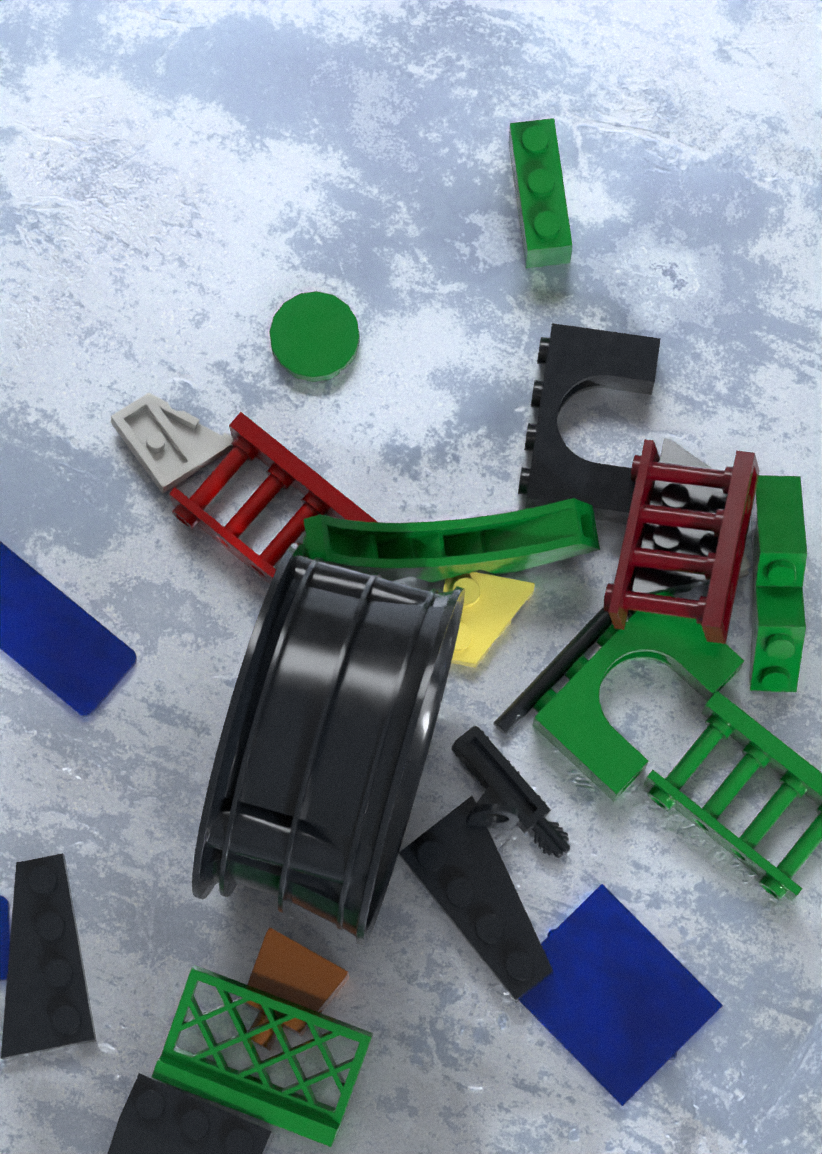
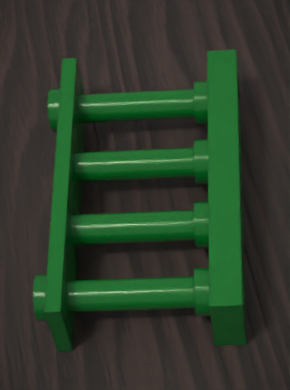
(760, 749)

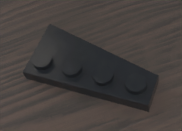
(476, 893)
(46, 973)

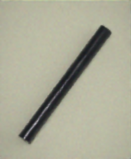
(553, 672)

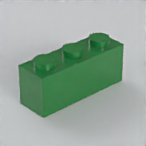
(540, 193)

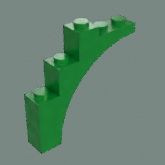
(458, 546)

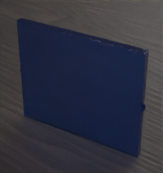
(617, 996)

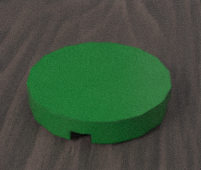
(314, 336)

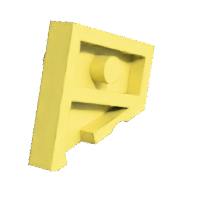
(486, 612)

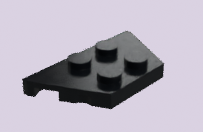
(676, 538)

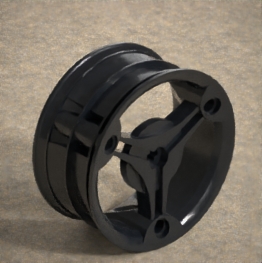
(326, 740)

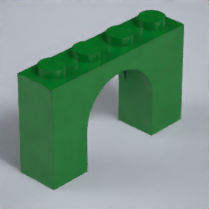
(574, 716)

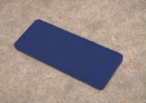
(58, 638)

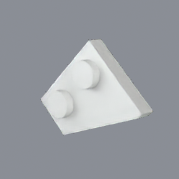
(168, 441)

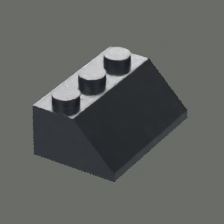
(172, 1122)

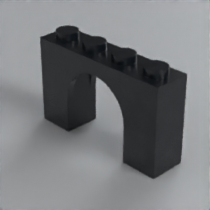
(575, 363)

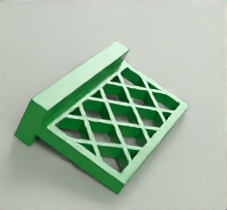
(248, 1093)

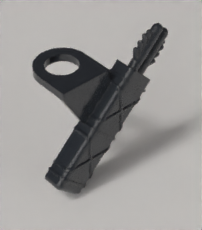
(507, 795)

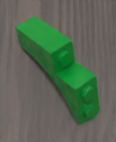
(777, 584)

